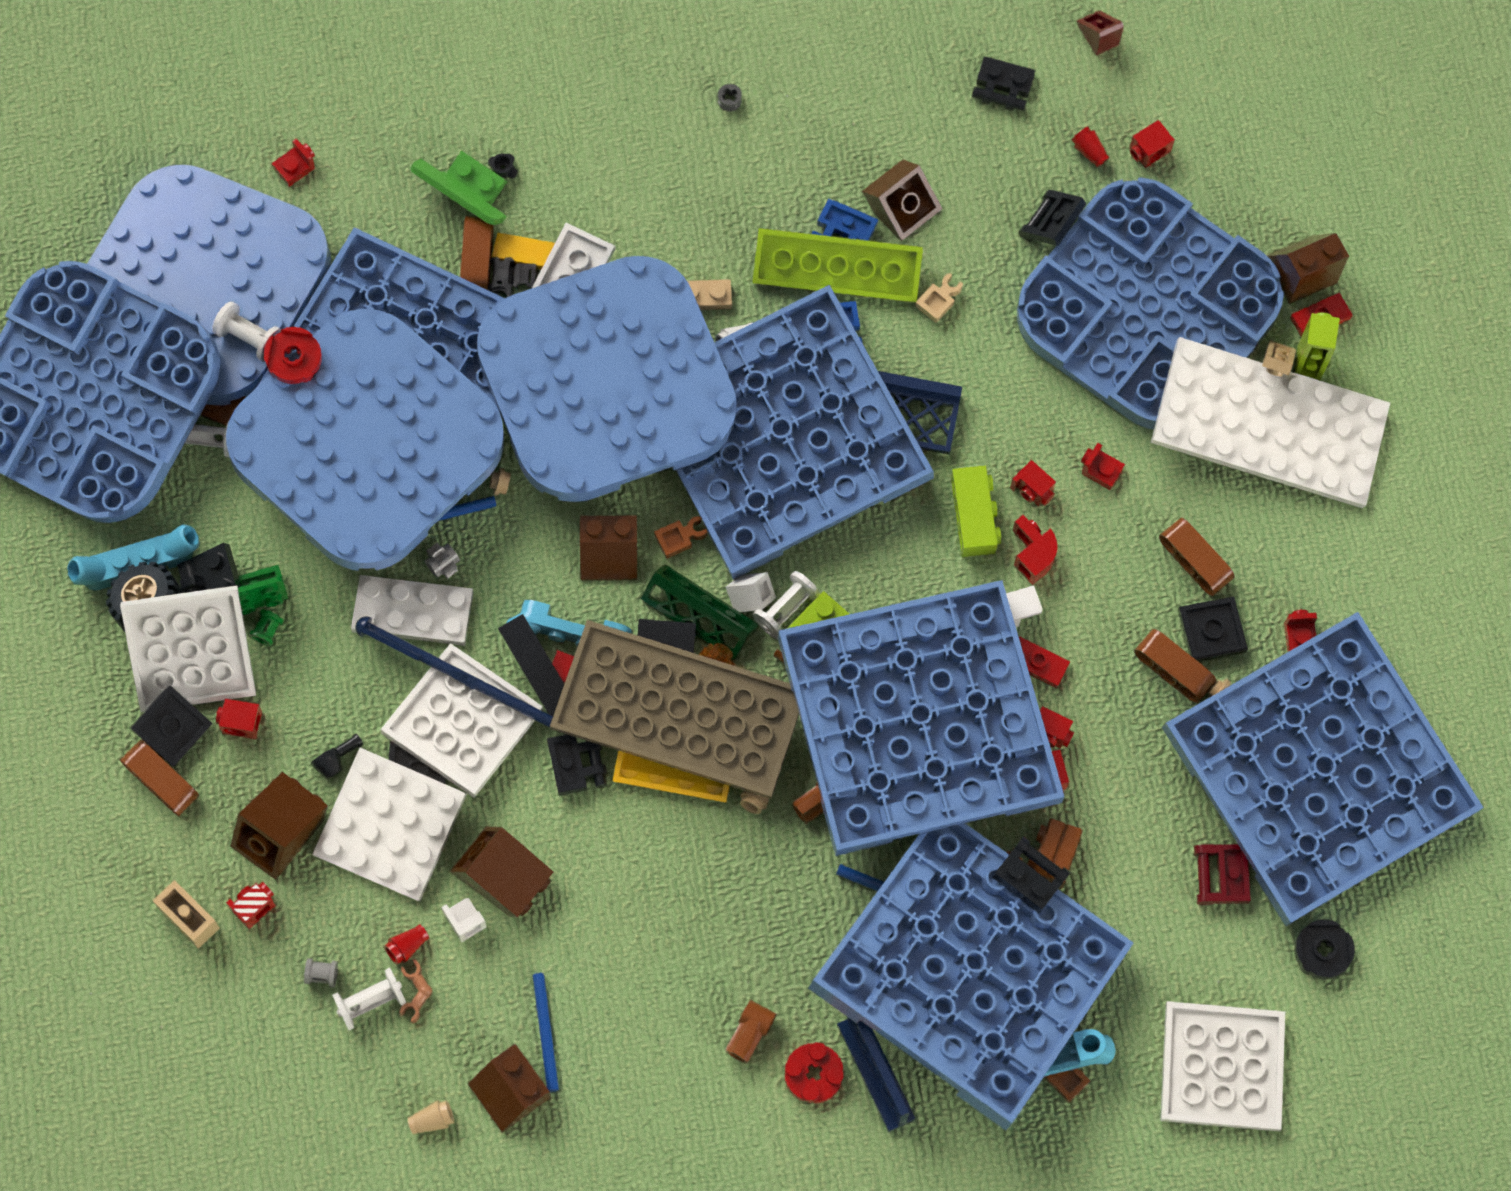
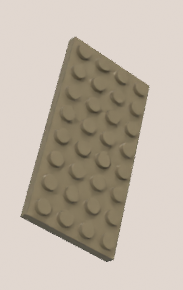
(677, 709)

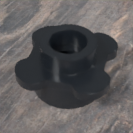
(506, 160)

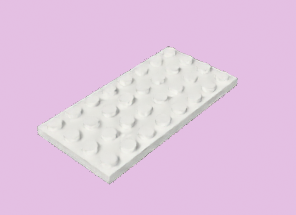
(1270, 424)

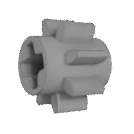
(442, 560)

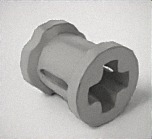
(321, 972)

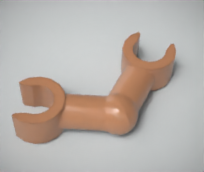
(423, 994)

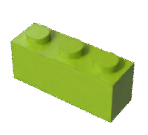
(1316, 345)
(975, 511)

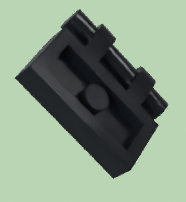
(1003, 77)
(568, 767)

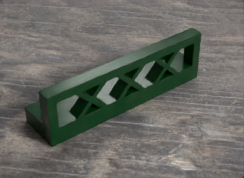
(699, 601)

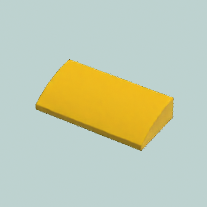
(652, 775)

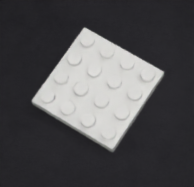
(189, 643)
(458, 727)
(389, 824)
(1223, 1066)

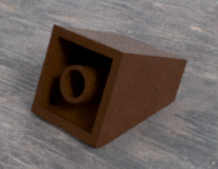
(1310, 265)
(277, 824)
(503, 871)

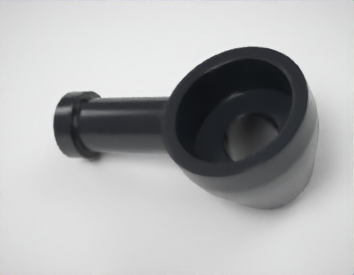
(330, 763)

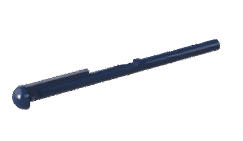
(364, 626)

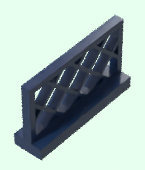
(926, 392)
(876, 1074)

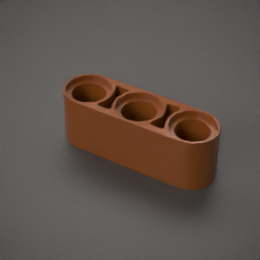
(476, 251)
(1196, 556)
(1175, 665)
(159, 777)

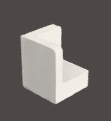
(751, 592)
(1024, 604)
(464, 919)

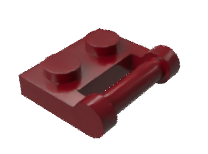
(1232, 874)

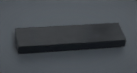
(533, 662)

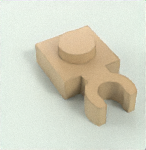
(937, 300)

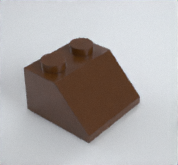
(902, 199)
(608, 547)
(509, 1088)

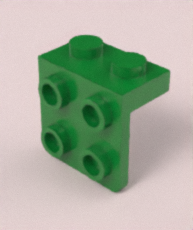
(261, 589)

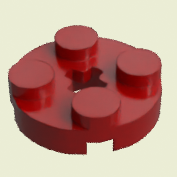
(283, 343)
(807, 1089)

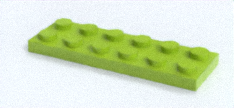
(843, 263)

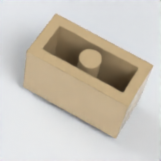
(186, 914)

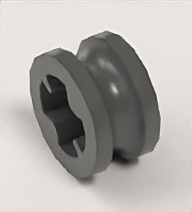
(731, 90)

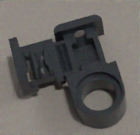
(511, 275)

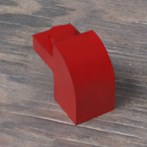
(1040, 549)

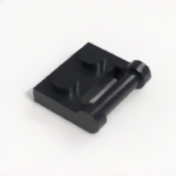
(1053, 218)
(1025, 881)

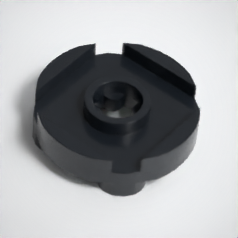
(1312, 961)

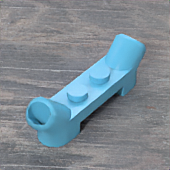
(166, 550)
(558, 630)
(1082, 1050)

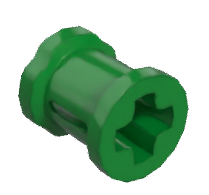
(270, 618)

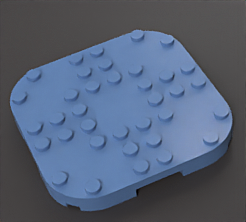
(213, 243)
(1134, 282)
(606, 378)
(98, 390)
(369, 443)

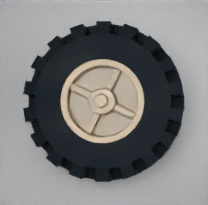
(140, 583)

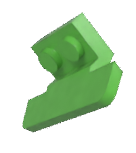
(467, 184)

